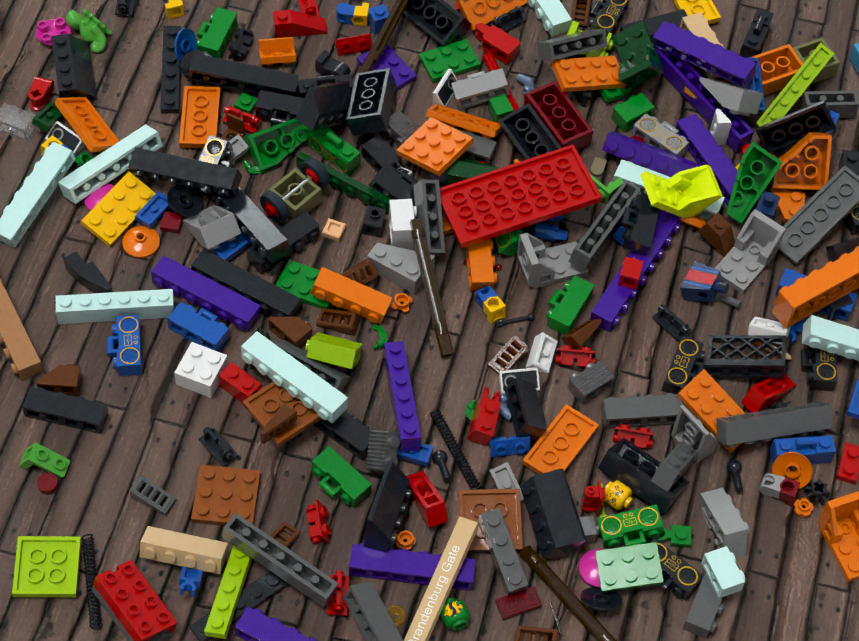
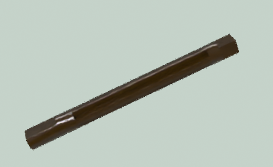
(384, 36)
(431, 288)
(565, 595)

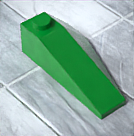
(275, 143)
(752, 178)

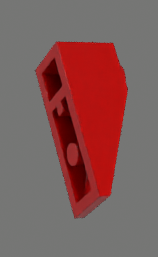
(293, 23)
(767, 393)
(427, 499)

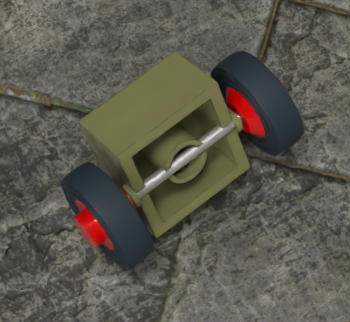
(296, 191)

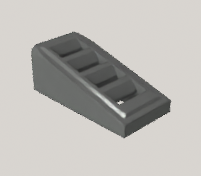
(155, 490)

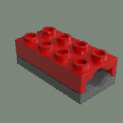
(134, 604)

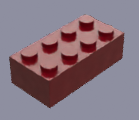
(560, 115)

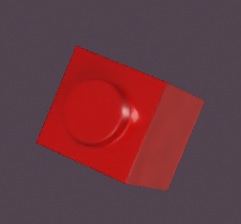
(630, 273)

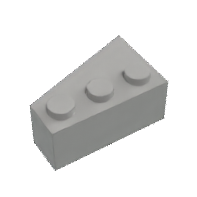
(398, 265)
(725, 521)

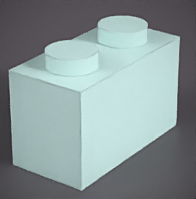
(723, 571)

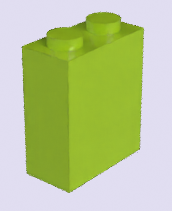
(334, 350)

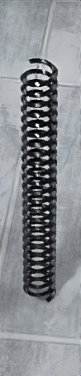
(459, 454)
(94, 600)

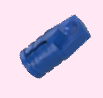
(549, 232)

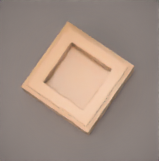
(333, 229)

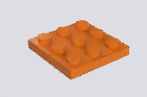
(435, 146)

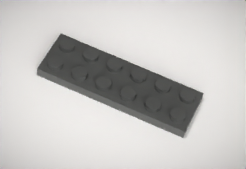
(820, 215)

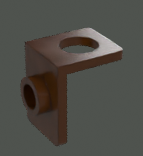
(235, 126)

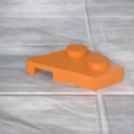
(789, 202)

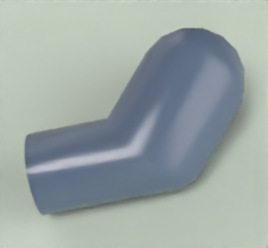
(527, 81)
(504, 411)

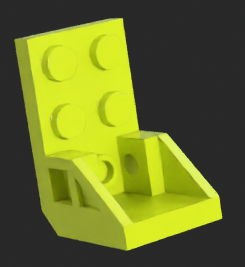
(683, 193)

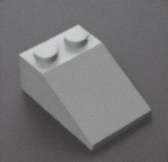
(733, 97)
(213, 226)
(691, 431)

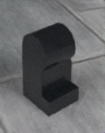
(329, 66)

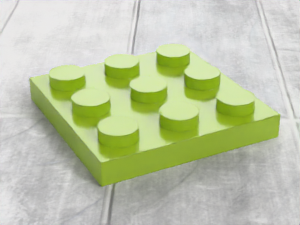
(46, 566)

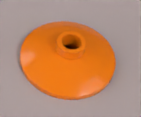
(141, 247)
(804, 468)

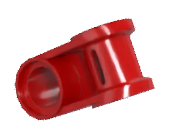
(40, 93)

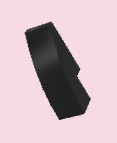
(86, 274)

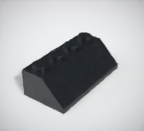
(437, 19)
(73, 67)
(325, 105)
(793, 127)
(528, 132)
(635, 470)
(387, 508)
(553, 514)

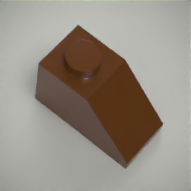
(718, 233)
(291, 329)
(62, 379)

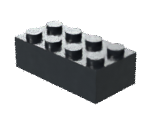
(371, 102)

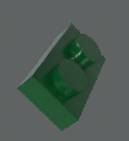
(47, 117)

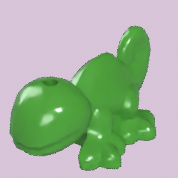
(90, 29)

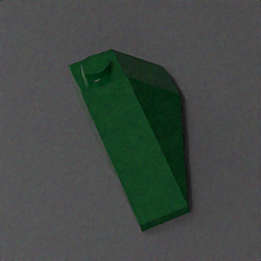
(462, 170)

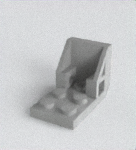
(752, 251)
(546, 265)

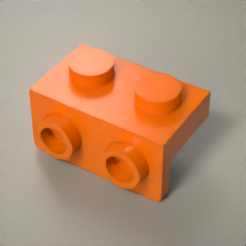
(277, 50)

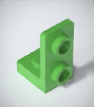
(608, 191)
(45, 459)

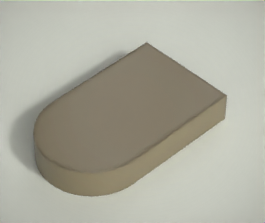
(598, 167)

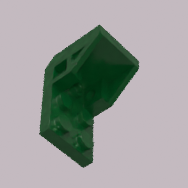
(637, 55)

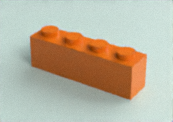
(480, 265)
(351, 295)

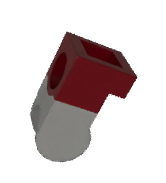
(780, 488)

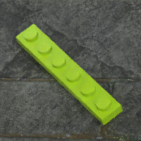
(796, 85)
(228, 594)

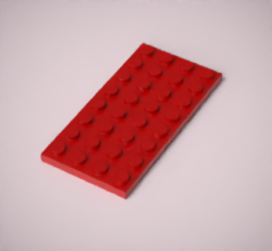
(518, 196)

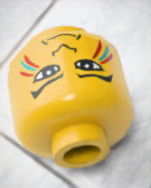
(618, 495)

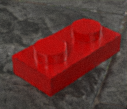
(849, 464)

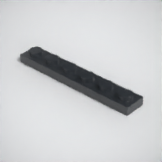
(170, 72)
(251, 597)

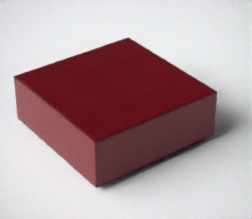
(171, 222)

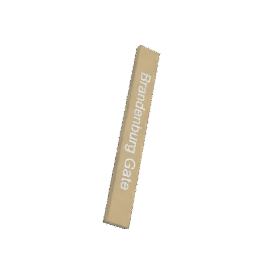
(442, 580)

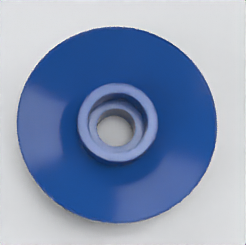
(185, 43)

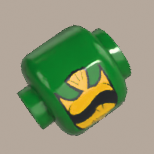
(455, 614)

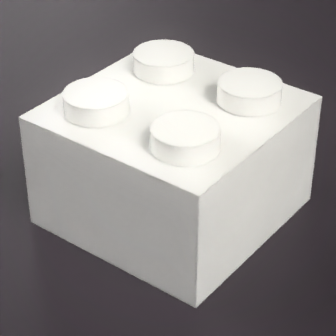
(400, 214)
(200, 369)

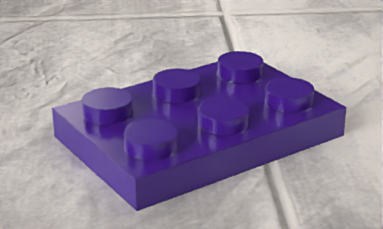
(389, 59)

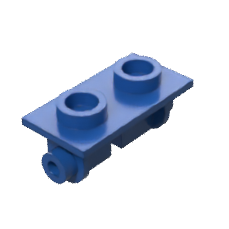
(514, 445)

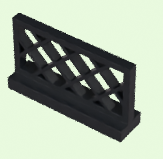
(746, 366)

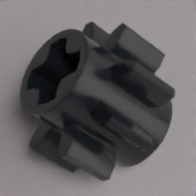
(817, 491)

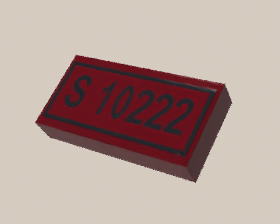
(518, 603)

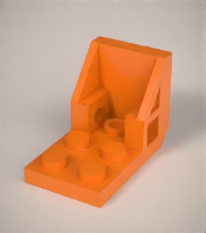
(841, 531)

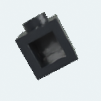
(374, 221)

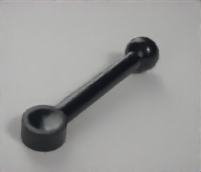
(499, 323)

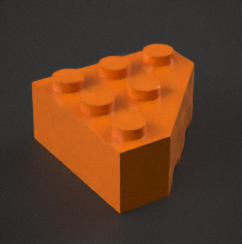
(805, 164)

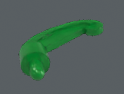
(253, 169)
(382, 336)
(469, 409)

